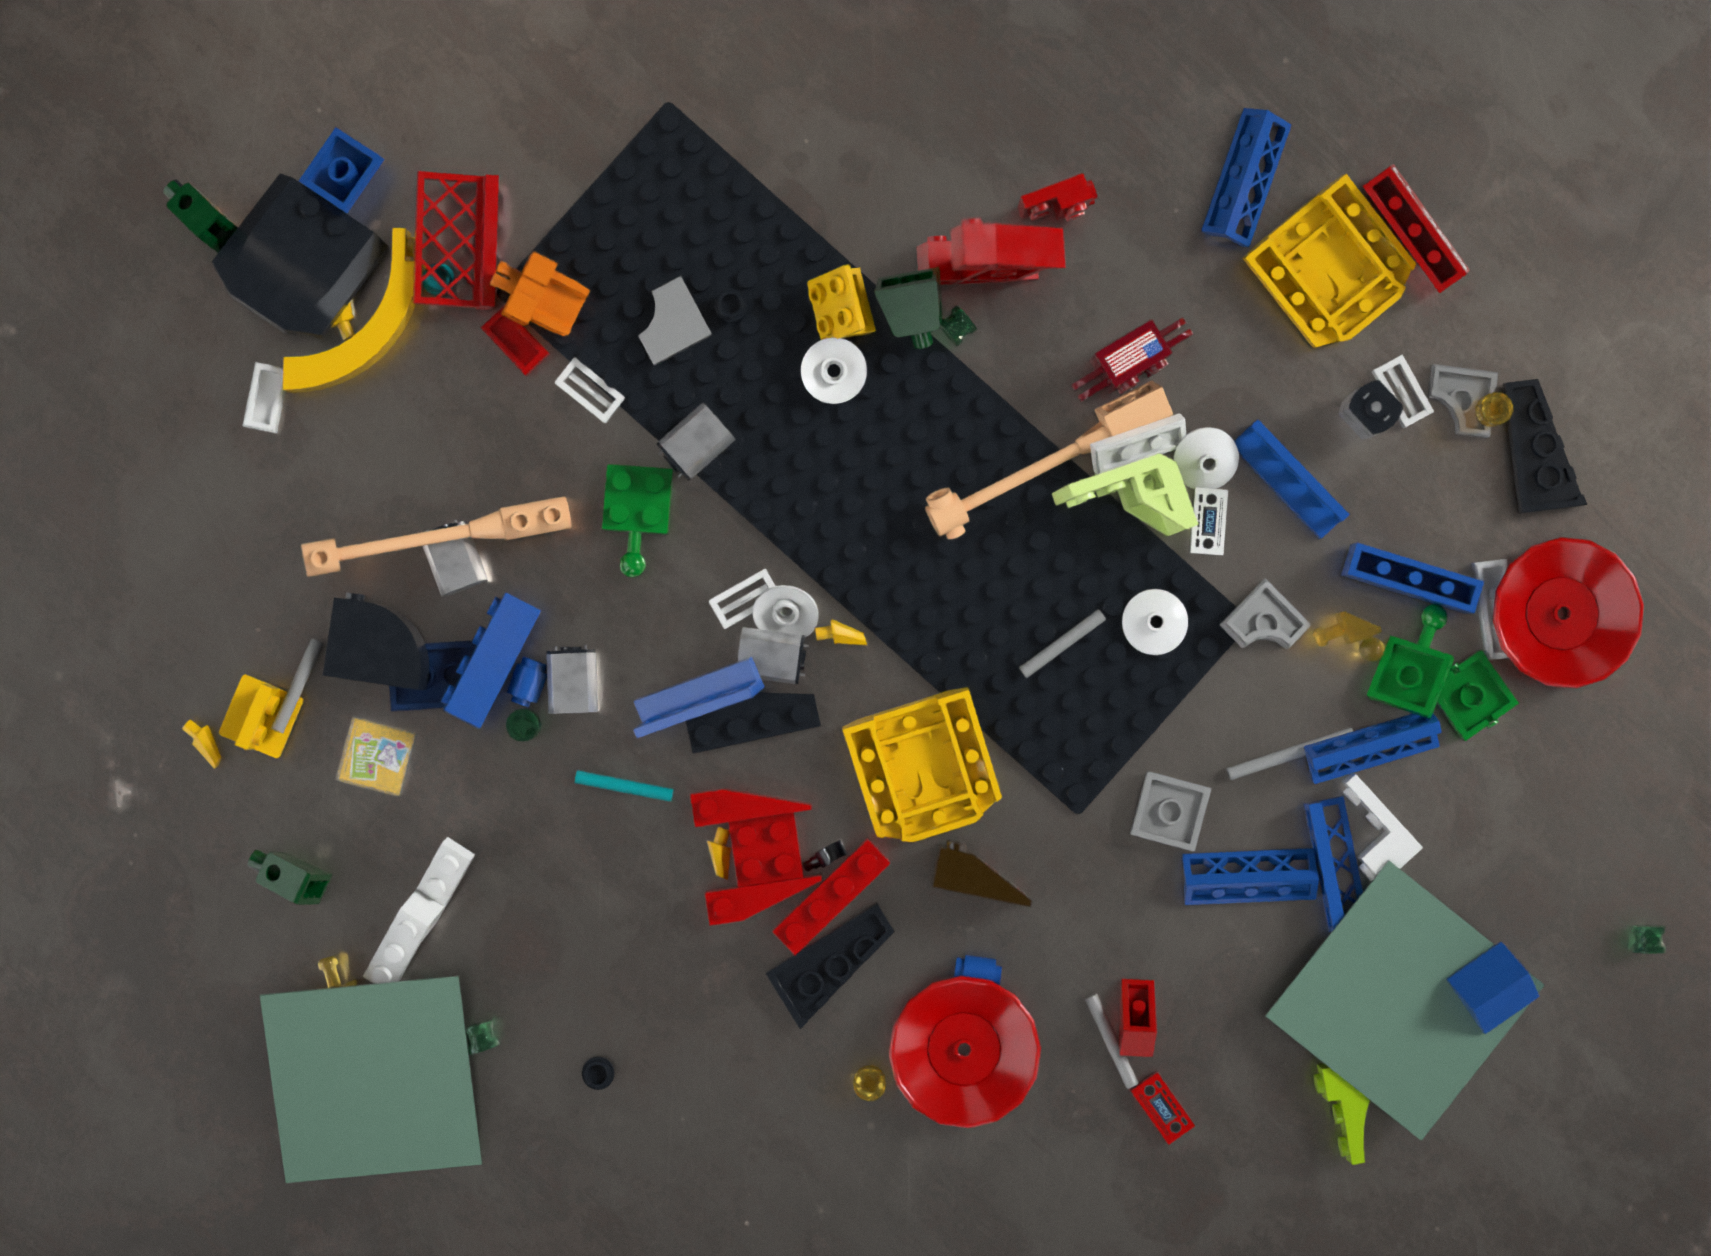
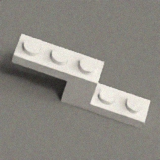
(1393, 844)
(419, 913)

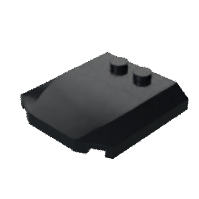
(297, 259)

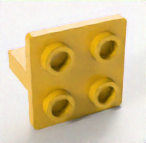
(841, 303)
(253, 714)

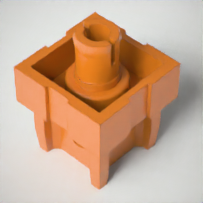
(540, 294)

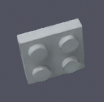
(1170, 811)

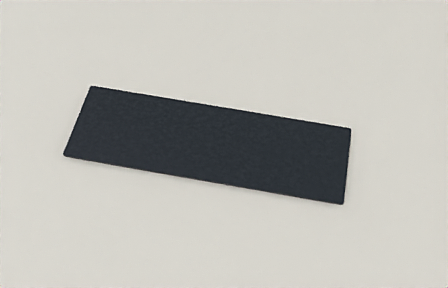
(852, 478)

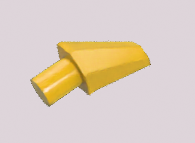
(343, 323)
(840, 633)
(203, 742)
(720, 852)

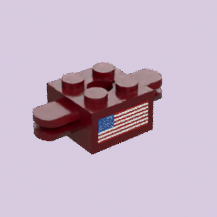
(1131, 357)

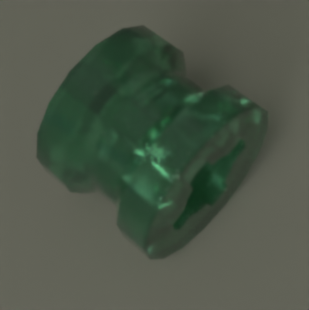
(957, 326)
(517, 725)
(1648, 939)
(481, 1037)

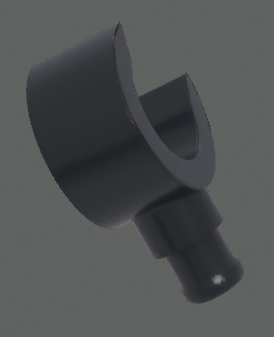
(825, 856)

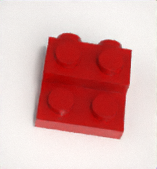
(1066, 198)

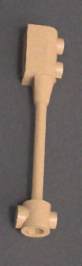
(1120, 415)
(505, 524)

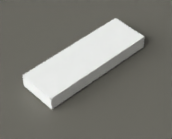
(1138, 443)
(1491, 573)

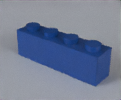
(1412, 578)
(491, 660)

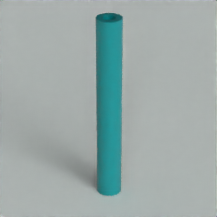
(624, 786)

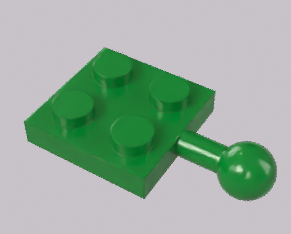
(636, 503)
(1412, 673)

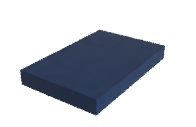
(443, 663)

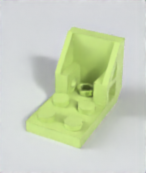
(1157, 495)

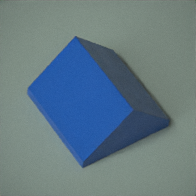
(341, 170)
(1493, 987)

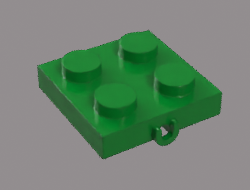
(1474, 696)

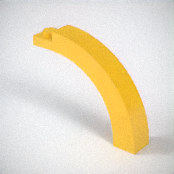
(372, 341)

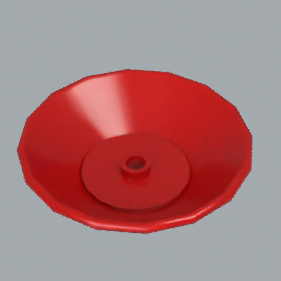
(1600, 606)
(971, 1086)

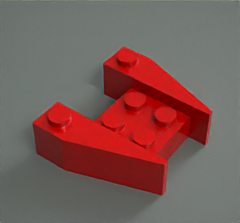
(992, 252)
(763, 851)

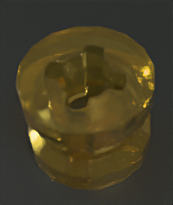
(1488, 414)
(867, 1077)

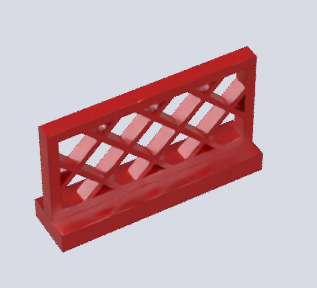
(484, 235)

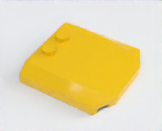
(1332, 264)
(923, 766)

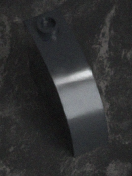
(374, 645)

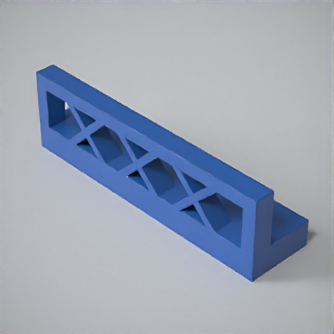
(1242, 173)
(1289, 479)
(697, 696)
(1371, 741)
(1325, 861)
(1251, 883)

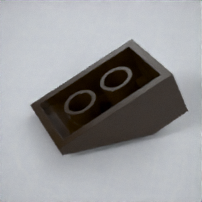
(966, 873)

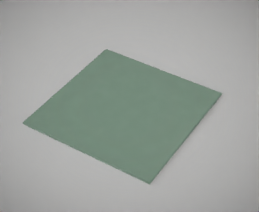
(1381, 1002)
(371, 1079)

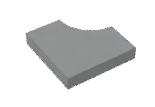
(675, 322)
(1459, 392)
(1265, 616)

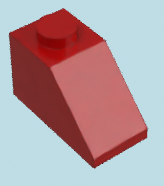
(1137, 1018)

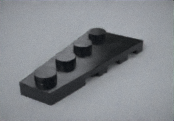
(1538, 455)
(752, 720)
(821, 968)

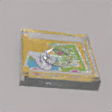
(376, 756)

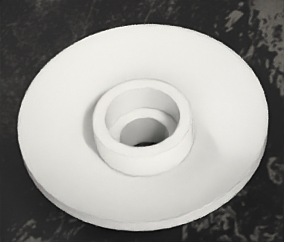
(851, 376)
(1198, 447)
(771, 616)
(1137, 622)

